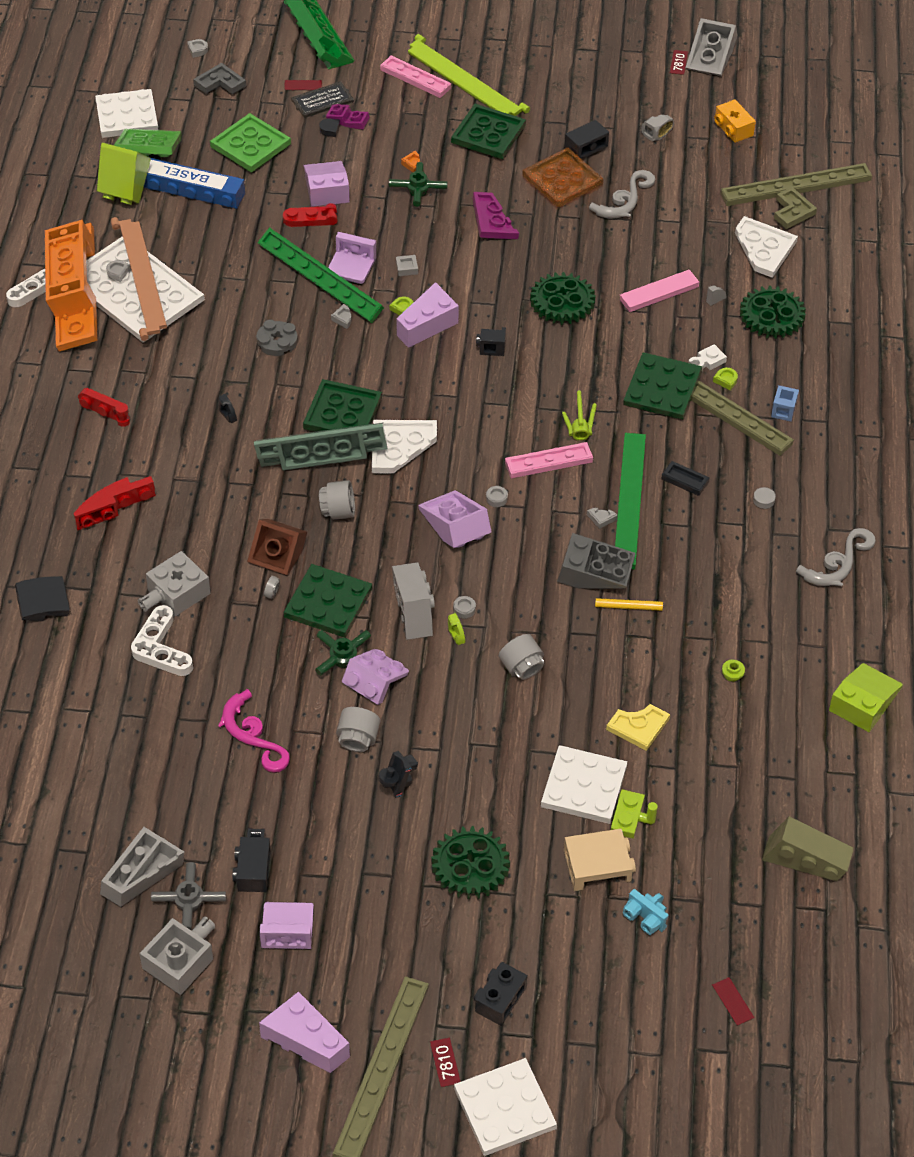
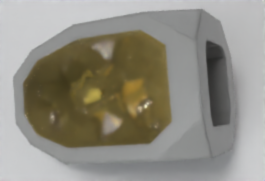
(657, 127)

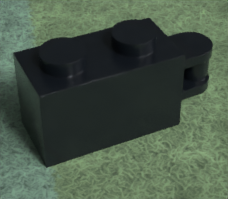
(253, 862)

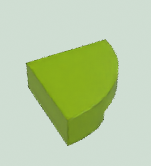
(455, 629)

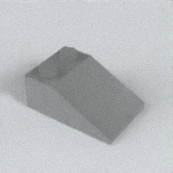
(712, 47)

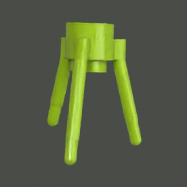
(580, 428)

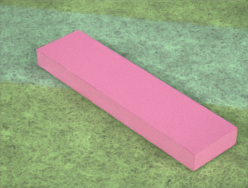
(415, 76)
(659, 290)
(548, 460)

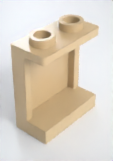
(598, 857)

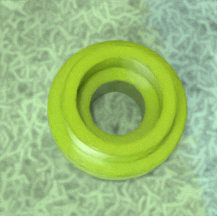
(729, 673)

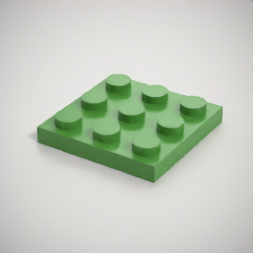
(149, 141)
(250, 142)

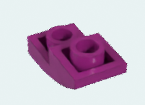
(348, 118)

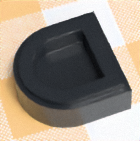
(329, 127)

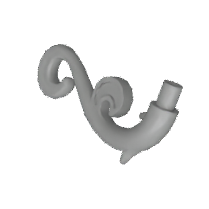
(621, 195)
(833, 558)

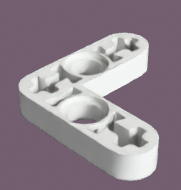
(21, 295)
(153, 645)

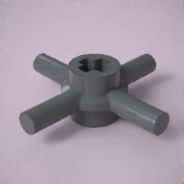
(188, 896)

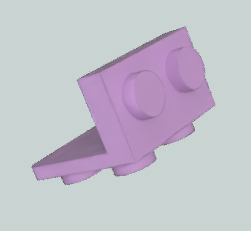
(353, 257)
(372, 674)

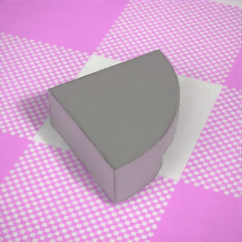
(715, 295)
(342, 316)
(601, 517)

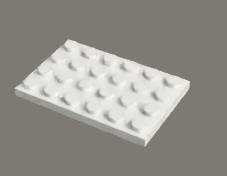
(121, 298)

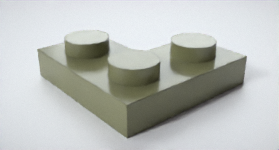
(796, 208)

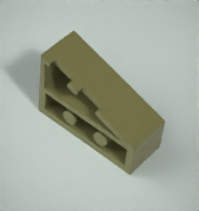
(807, 850)

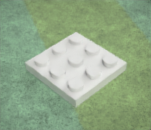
(126, 111)
(584, 784)
(505, 1106)

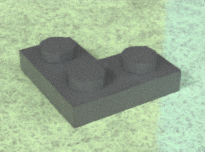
(220, 76)

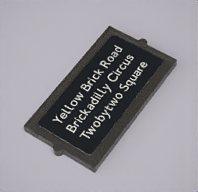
(322, 99)

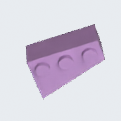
(427, 316)
(306, 1032)

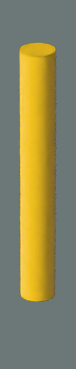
(629, 604)

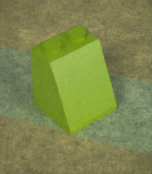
(122, 173)

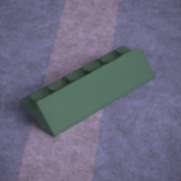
(321, 446)

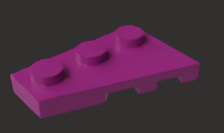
(491, 219)

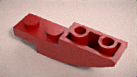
(105, 502)

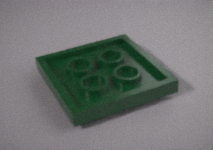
(488, 131)
(662, 385)
(341, 406)
(328, 600)

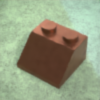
(276, 546)

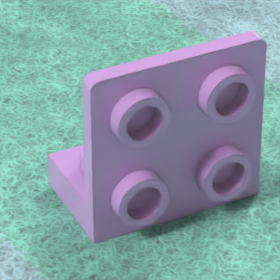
(287, 925)

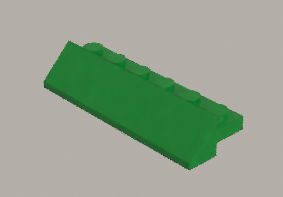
(320, 33)

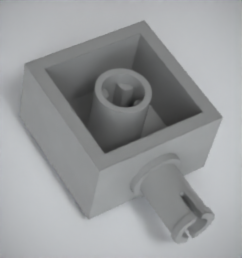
(175, 584)
(178, 954)

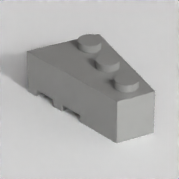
(414, 599)
(140, 867)

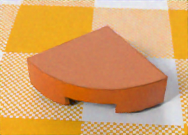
(410, 161)

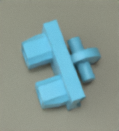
(648, 908)

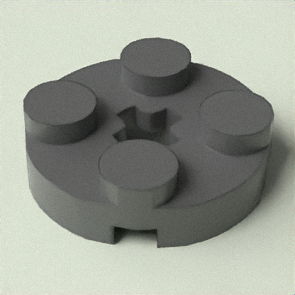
(271, 329)

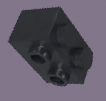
(587, 139)
(500, 993)

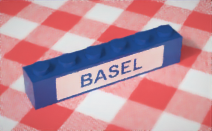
(195, 183)

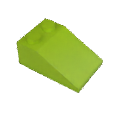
(864, 696)

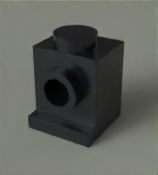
(491, 342)

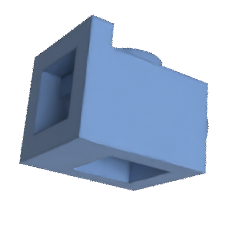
(784, 403)

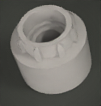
(337, 500)
(522, 657)
(357, 729)

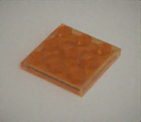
(562, 177)

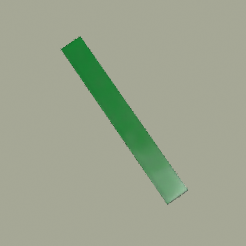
(321, 275)
(630, 493)

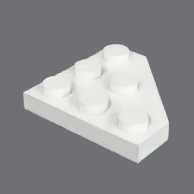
(764, 245)
(404, 442)

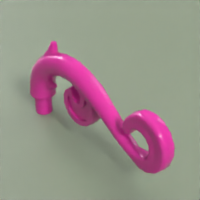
(251, 737)

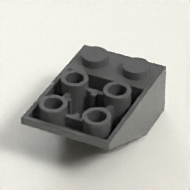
(595, 564)

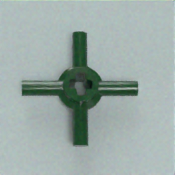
(418, 184)
(340, 650)

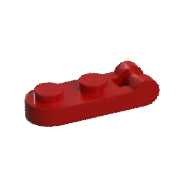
(311, 216)
(105, 406)

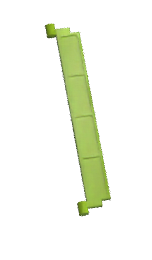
(463, 79)

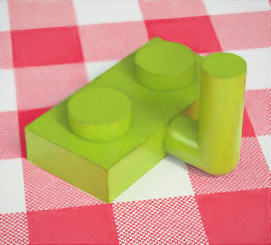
(629, 813)

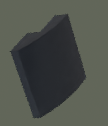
(41, 598)

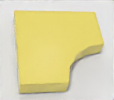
(639, 727)

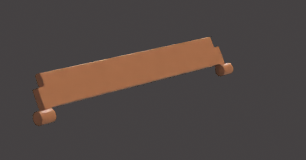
(142, 276)

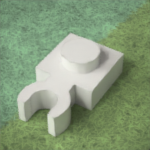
(709, 357)

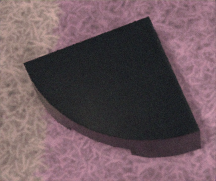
(226, 408)

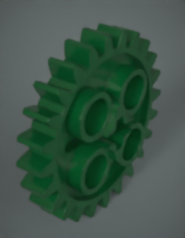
(562, 298)
(772, 312)
(470, 862)

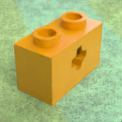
(734, 121)

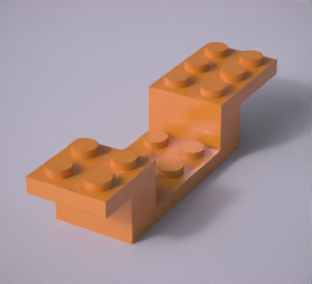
(67, 283)

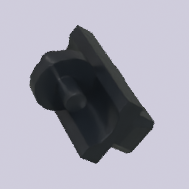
(397, 774)

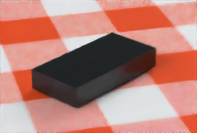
(685, 478)

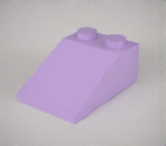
(327, 183)
(456, 518)

